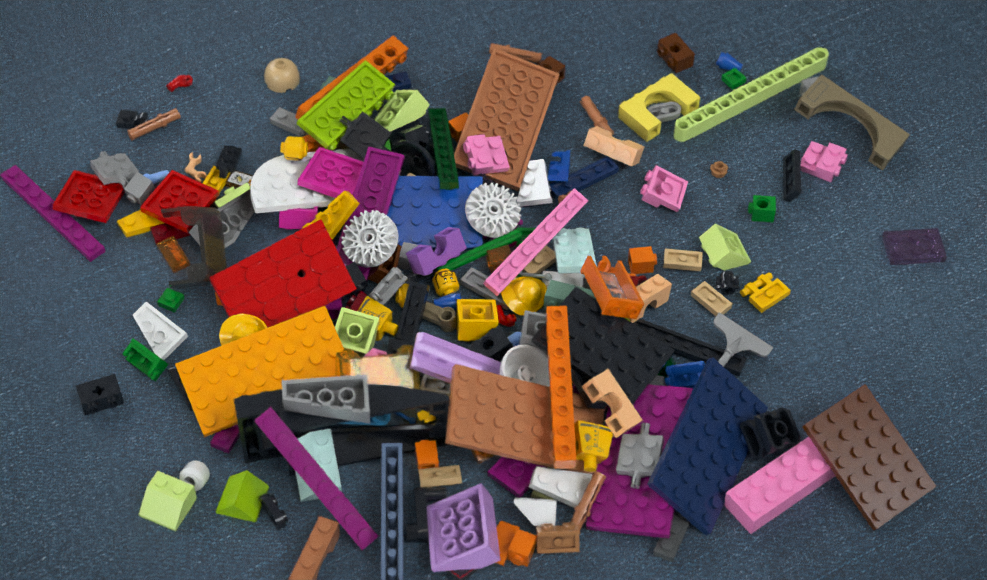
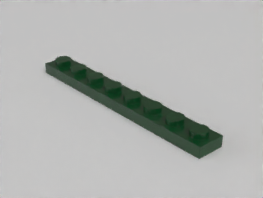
(443, 149)

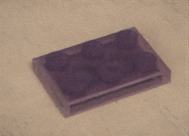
(914, 246)

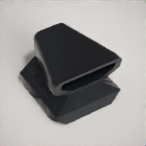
(770, 432)

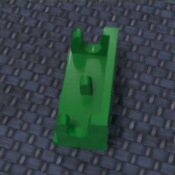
(144, 359)

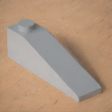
(234, 218)

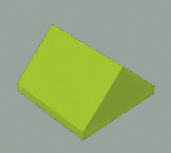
(242, 496)

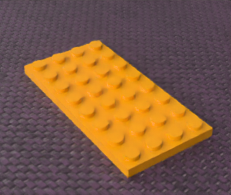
(258, 363)

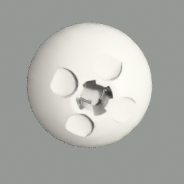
(526, 364)

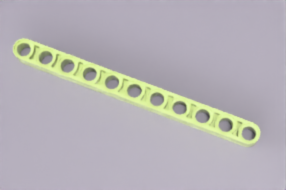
(750, 94)

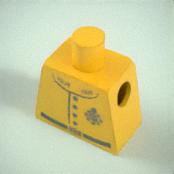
(376, 309)
(592, 443)

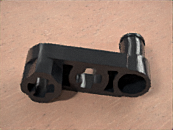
(419, 531)

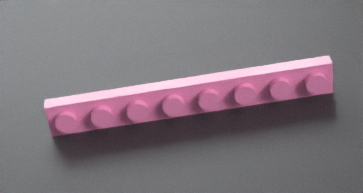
(535, 242)

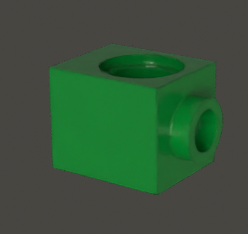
(762, 208)

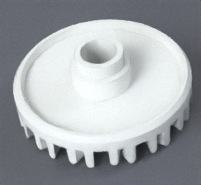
(492, 210)
(370, 239)

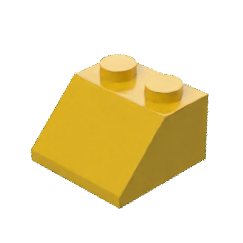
(475, 318)

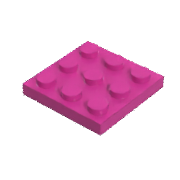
(331, 173)

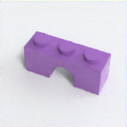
(449, 246)

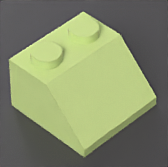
(723, 248)
(357, 330)
(167, 500)

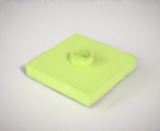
(231, 194)

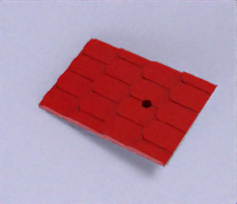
(285, 278)

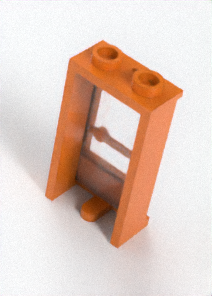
(613, 289)

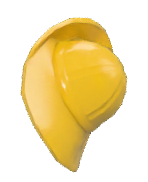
(524, 294)
(239, 327)

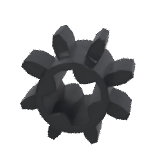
(727, 282)

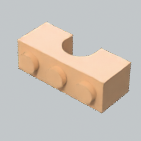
(623, 151)
(653, 292)
(606, 389)

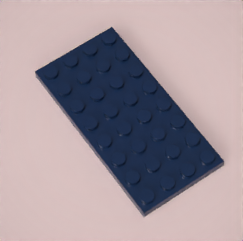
(706, 447)

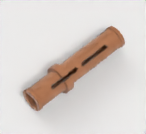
(523, 54)
(594, 114)
(155, 123)
(588, 499)

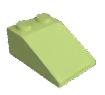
(402, 109)

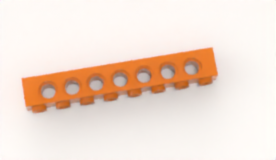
(383, 58)
(560, 387)

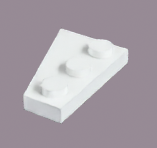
(535, 185)
(159, 330)
(560, 484)

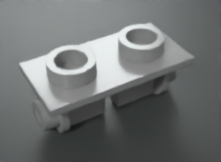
(388, 286)

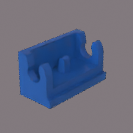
(560, 169)
(684, 374)

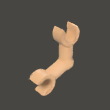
(191, 165)

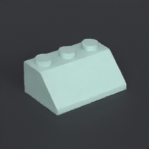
(321, 448)

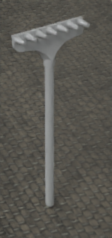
(739, 339)

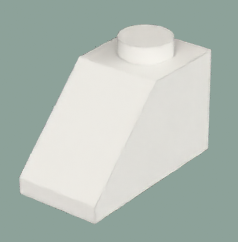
(537, 510)

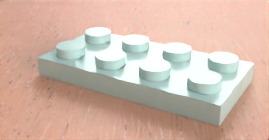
(572, 249)

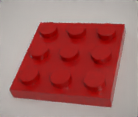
(178, 191)
(88, 197)

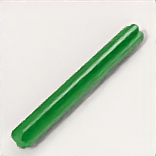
(481, 251)

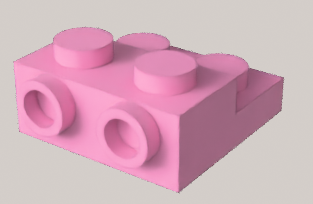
(485, 154)
(823, 160)
(663, 189)

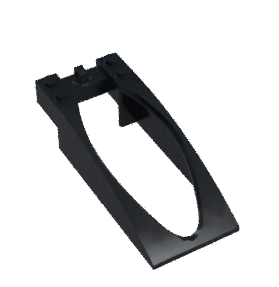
(350, 443)

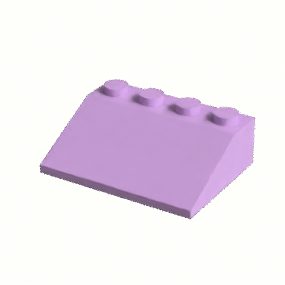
(463, 531)

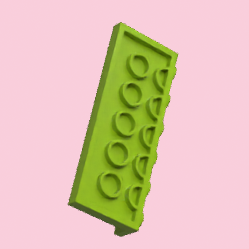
(358, 92)

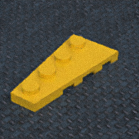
(137, 223)

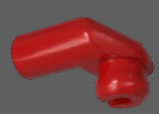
(180, 81)

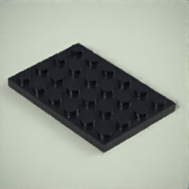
(609, 343)

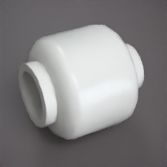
(196, 474)

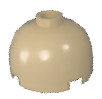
(281, 75)

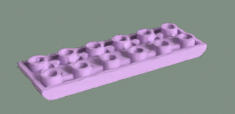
(437, 357)

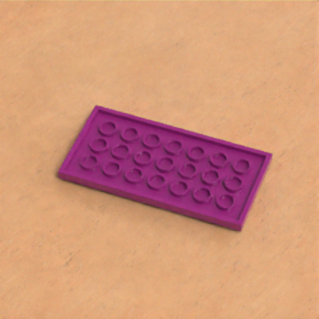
(640, 510)

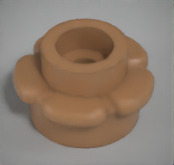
(719, 169)

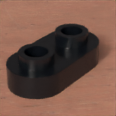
(270, 506)

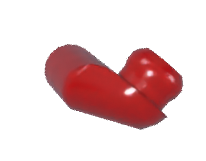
(506, 320)

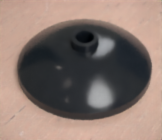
(417, 159)

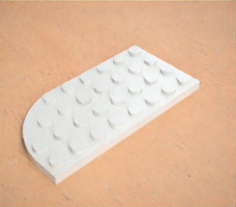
(276, 186)

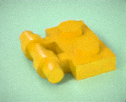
(767, 296)

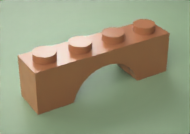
(320, 543)

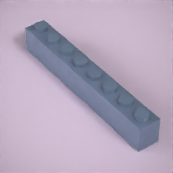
(392, 512)

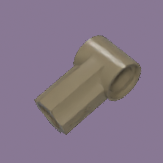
(439, 316)

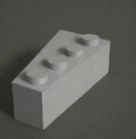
(329, 397)

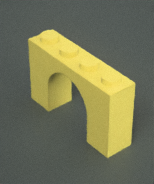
(667, 89)

